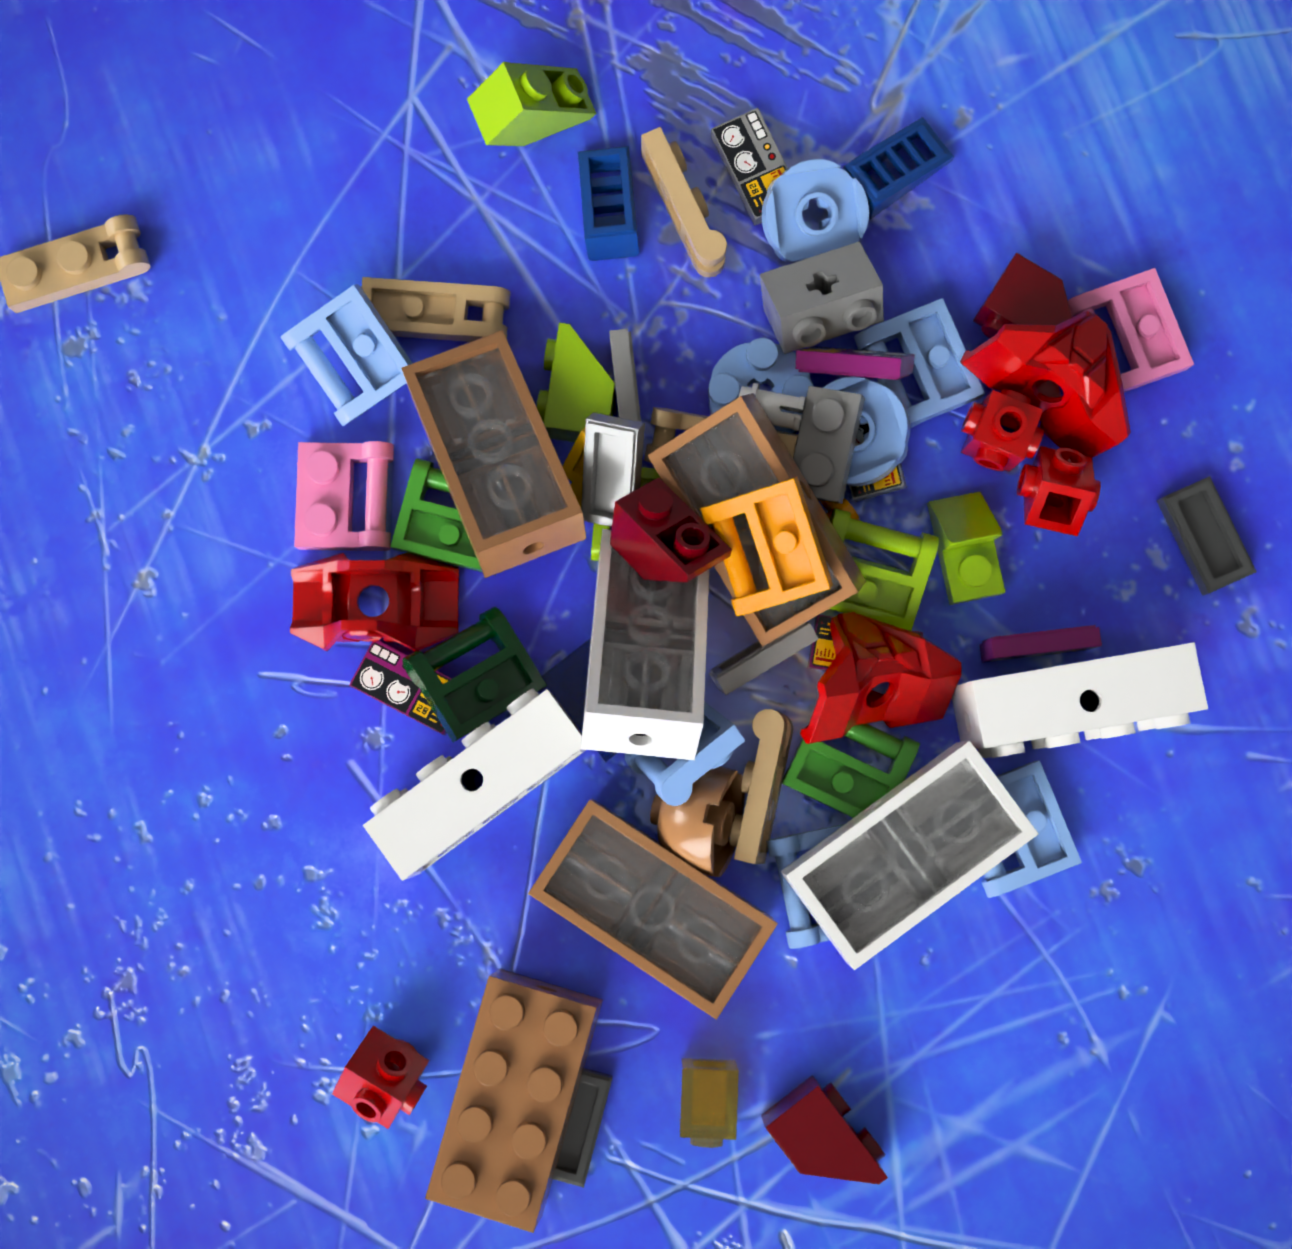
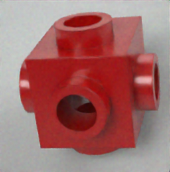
(993, 445)
(1058, 490)
(382, 1078)

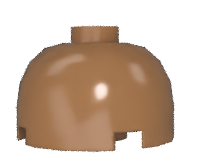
(703, 824)

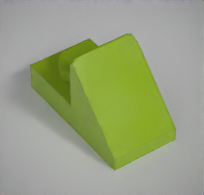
(967, 547)

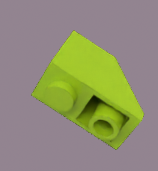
(529, 103)
(575, 387)

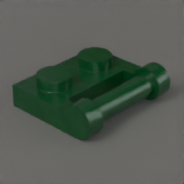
(481, 690)

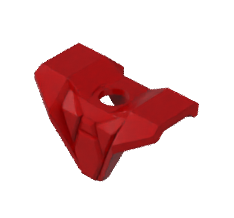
(1069, 355)
(419, 609)
(873, 653)

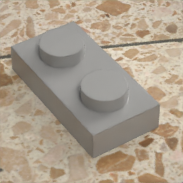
(828, 440)

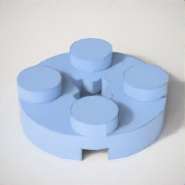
(833, 190)
(761, 362)
(888, 430)

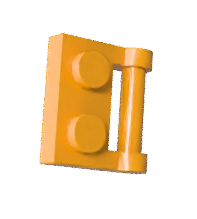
(783, 541)

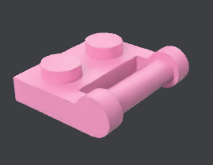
(1142, 325)
(326, 496)

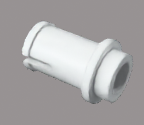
(775, 402)

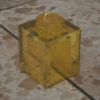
(708, 1101)

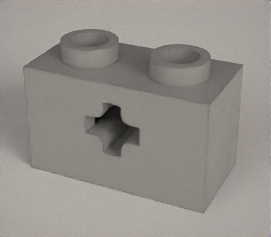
(822, 297)

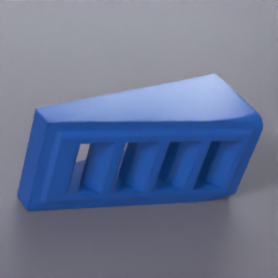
(895, 189)
(609, 235)

